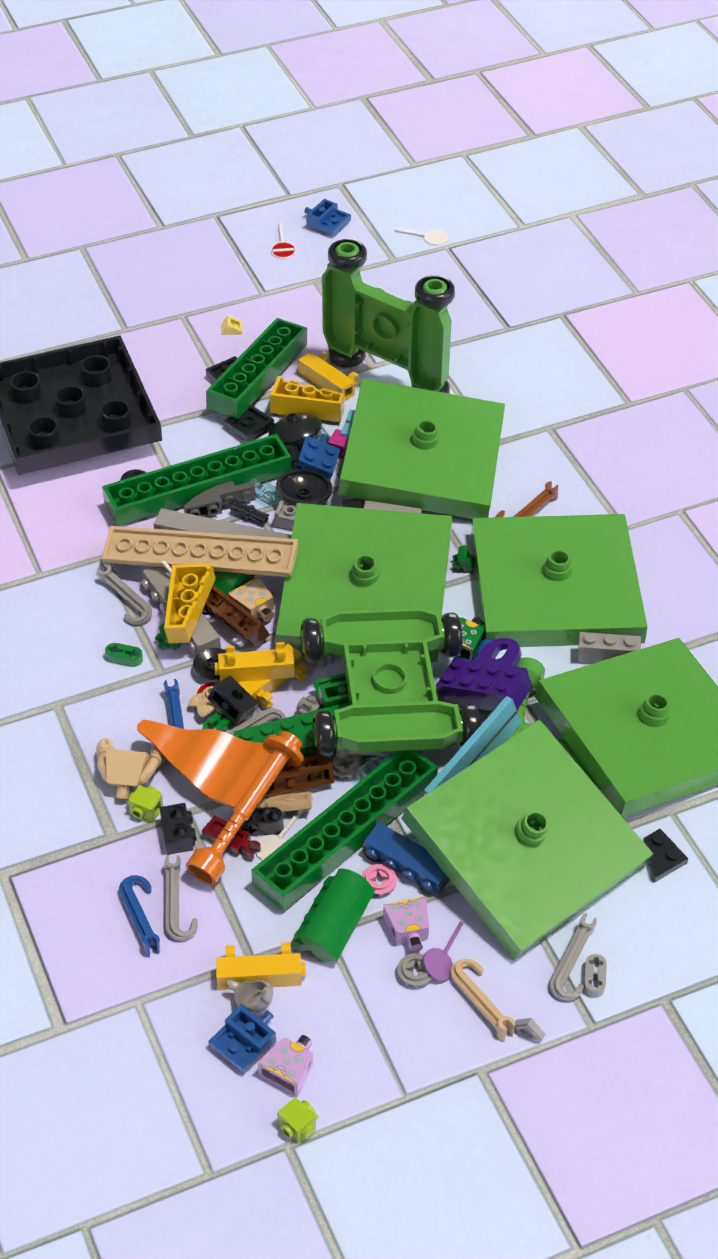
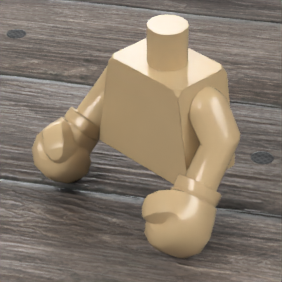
(126, 768)

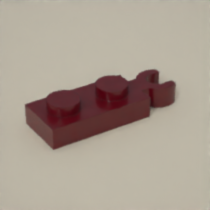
(240, 841)

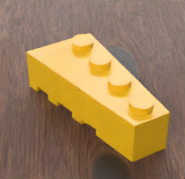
(295, 398)
(186, 599)

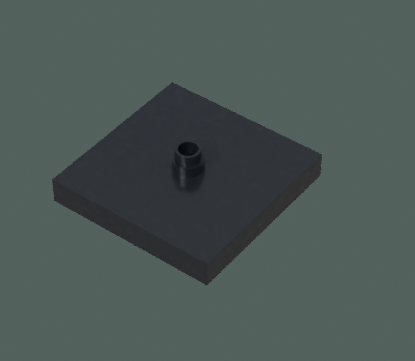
(74, 405)

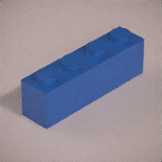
(405, 857)

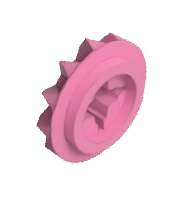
(386, 875)

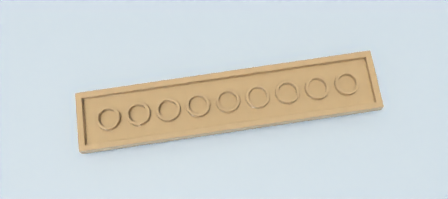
(224, 551)

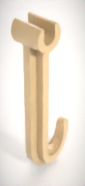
(501, 1023)

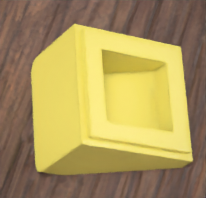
(231, 326)

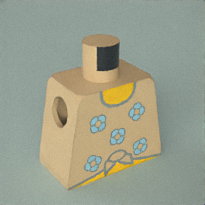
(254, 599)

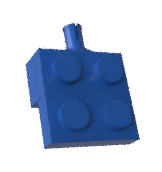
(326, 217)
(318, 455)
(244, 1038)

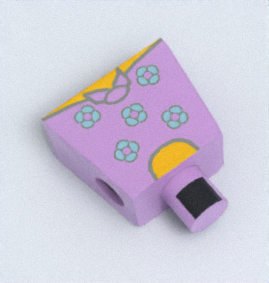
(408, 922)
(288, 1064)

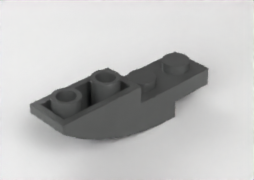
(218, 497)

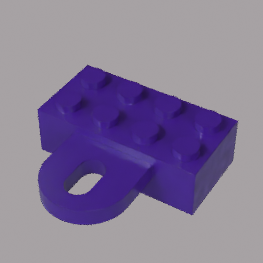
(486, 679)

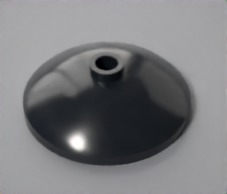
(295, 426)
(304, 487)

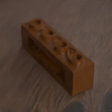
(236, 617)
(295, 778)

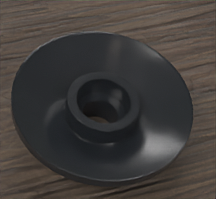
(205, 663)

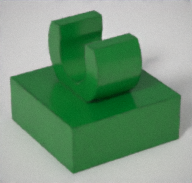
(463, 559)
(163, 641)

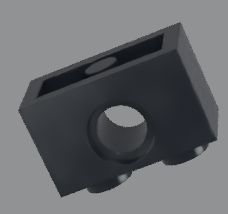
(233, 700)

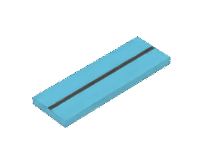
(486, 738)

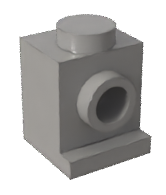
(285, 516)

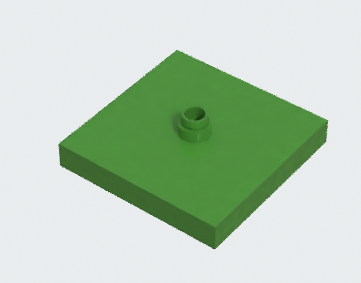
(422, 449)
(363, 563)
(556, 578)
(639, 724)
(526, 838)

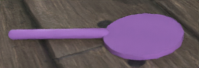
(438, 962)

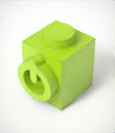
(145, 803)
(297, 1119)

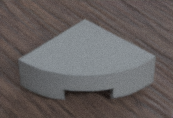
(530, 1027)

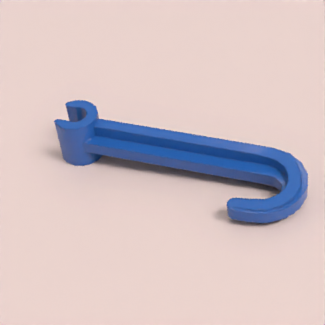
(174, 706)
(137, 914)

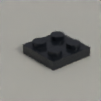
(249, 424)

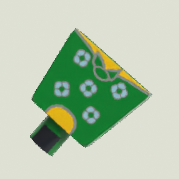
(472, 636)

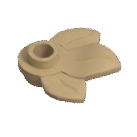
(203, 705)

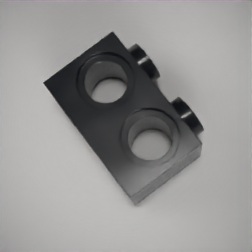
(177, 829)

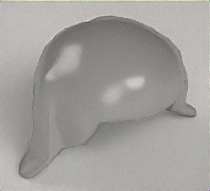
(252, 995)

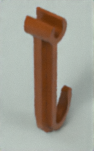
(531, 508)

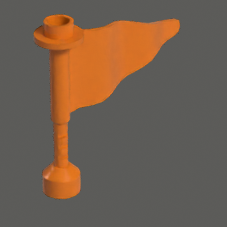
(225, 772)

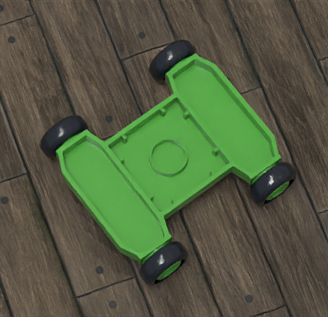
(375, 322)
(388, 681)

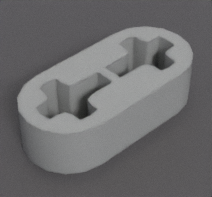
(590, 975)

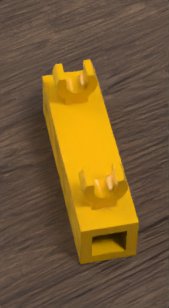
(323, 375)
(256, 664)
(262, 689)
(276, 969)

